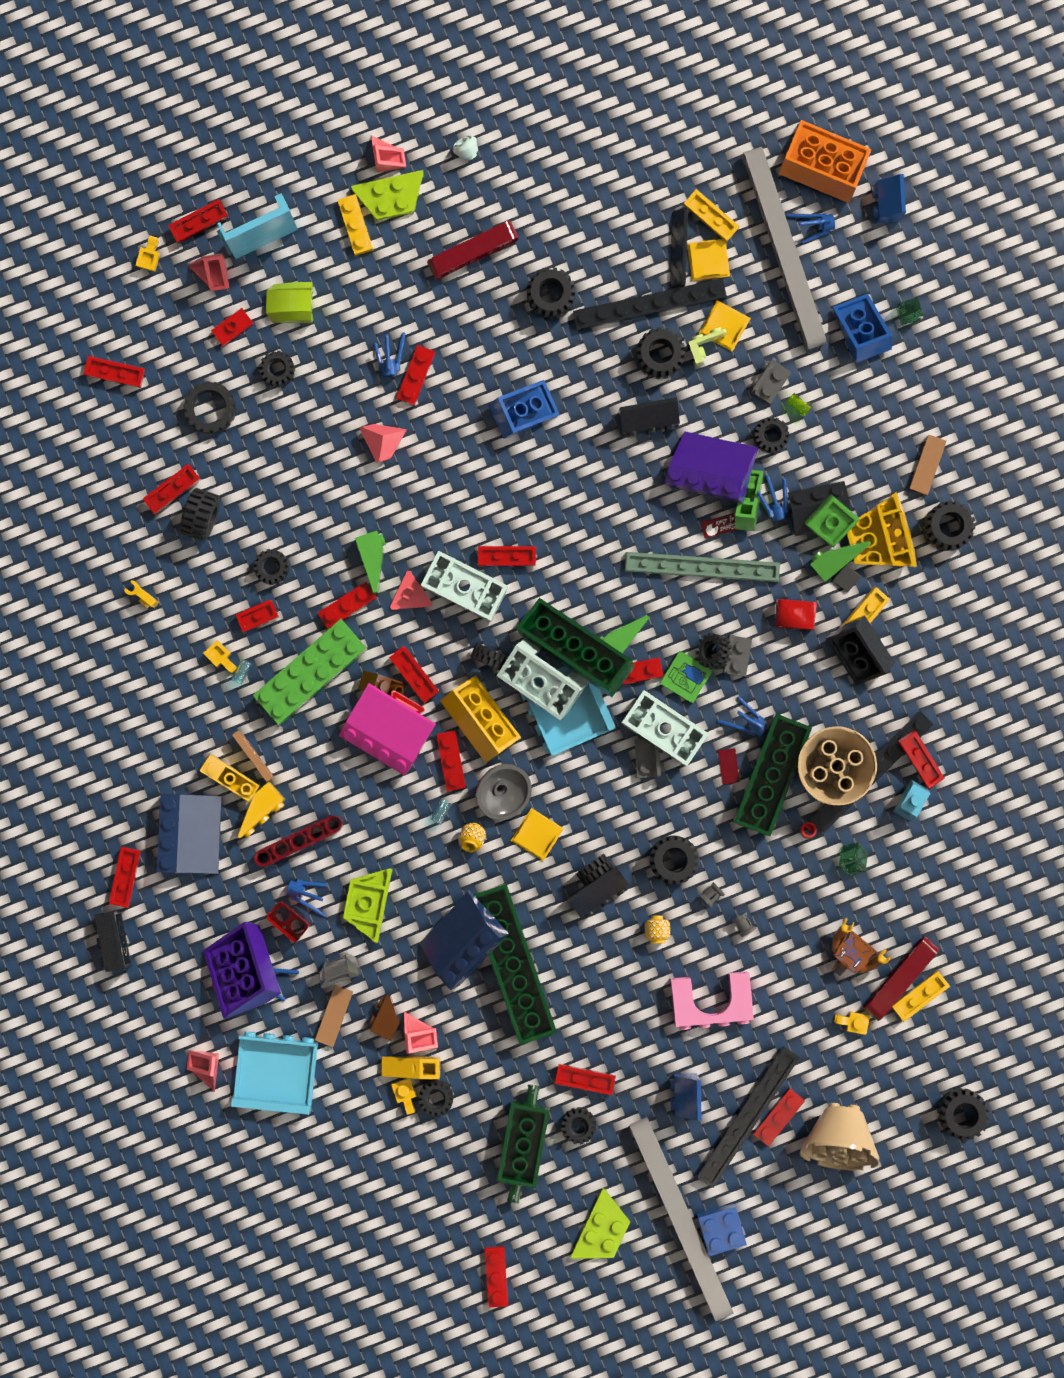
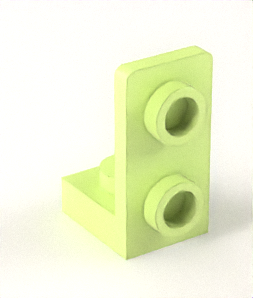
(699, 353)

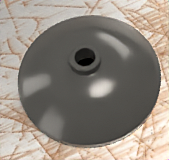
(507, 800)

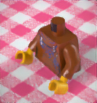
(854, 952)

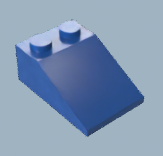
(863, 328)
(523, 409)
(686, 1096)

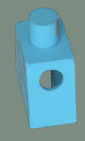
(912, 801)

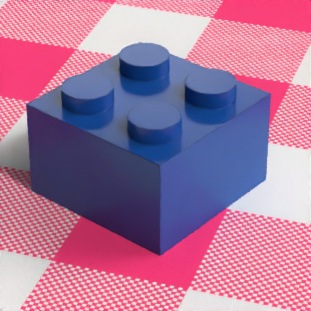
(721, 1229)

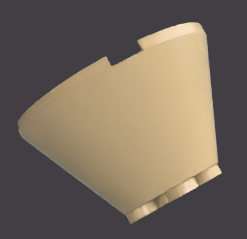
(854, 767)
(841, 1140)

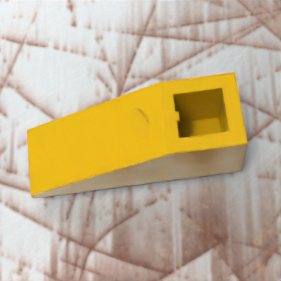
(229, 777)
(262, 804)
(411, 1067)

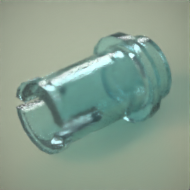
(241, 671)
(441, 811)

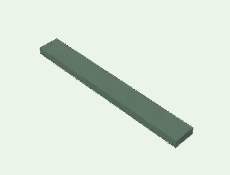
(702, 567)

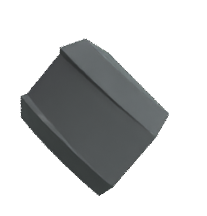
(339, 970)

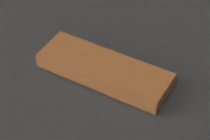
(927, 465)
(253, 756)
(334, 1016)

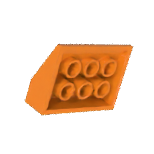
(825, 161)

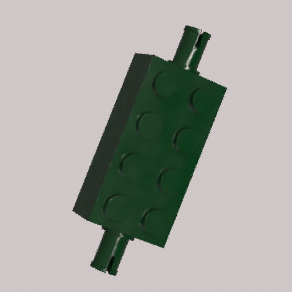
(523, 1144)

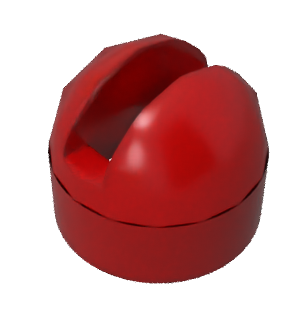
(810, 827)

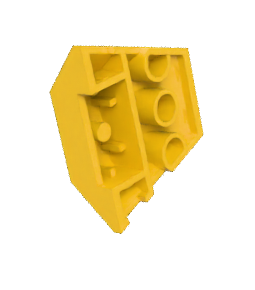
(888, 533)

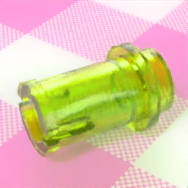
(800, 405)

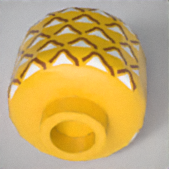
(472, 837)
(657, 930)

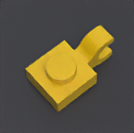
(147, 256)
(145, 598)
(219, 655)
(855, 1022)
(404, 1092)

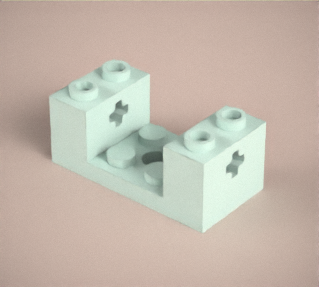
(484, 591)
(558, 691)
(650, 713)

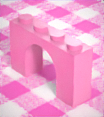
(738, 1008)

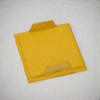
(708, 260)
(728, 319)
(537, 834)

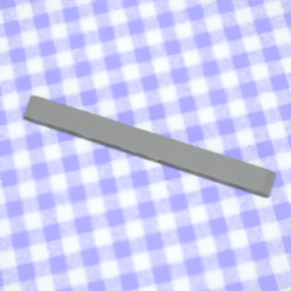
(784, 248)
(681, 1219)

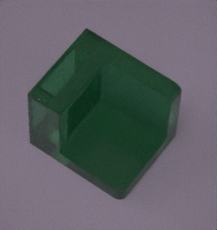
(909, 311)
(853, 858)

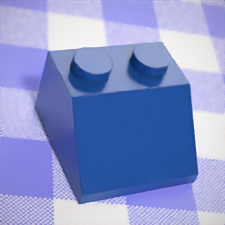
(889, 199)

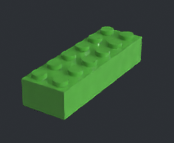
(310, 672)

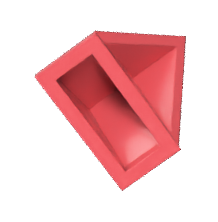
(387, 156)
(212, 271)
(382, 440)
(418, 1035)
(204, 1066)

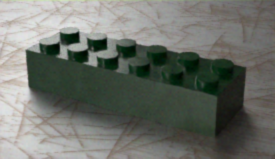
(575, 647)
(771, 775)

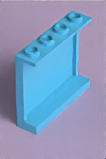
(259, 231)
(583, 722)
(275, 1073)

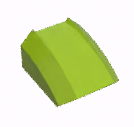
(290, 302)

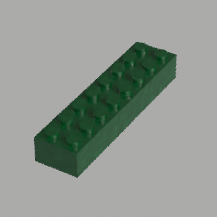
(517, 970)

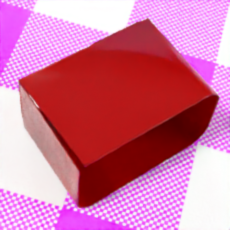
(795, 614)
(287, 930)

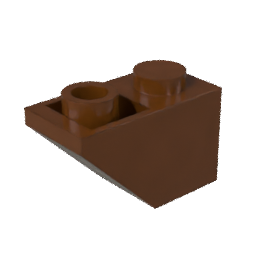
(381, 682)
(387, 1019)

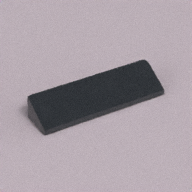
(679, 248)

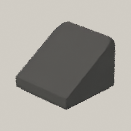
(847, 578)

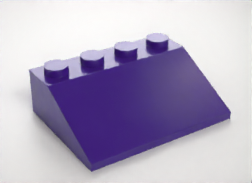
(711, 467)
(241, 970)

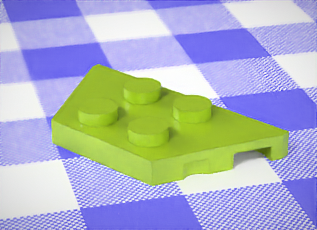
(390, 195)
(367, 902)
(602, 1230)

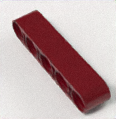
(473, 250)
(288, 841)
(901, 978)

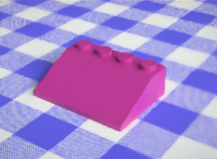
(387, 729)

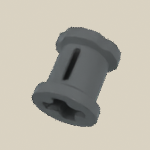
(712, 894)
(743, 924)

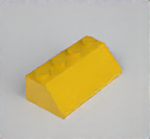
(480, 719)

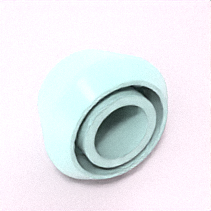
(466, 148)

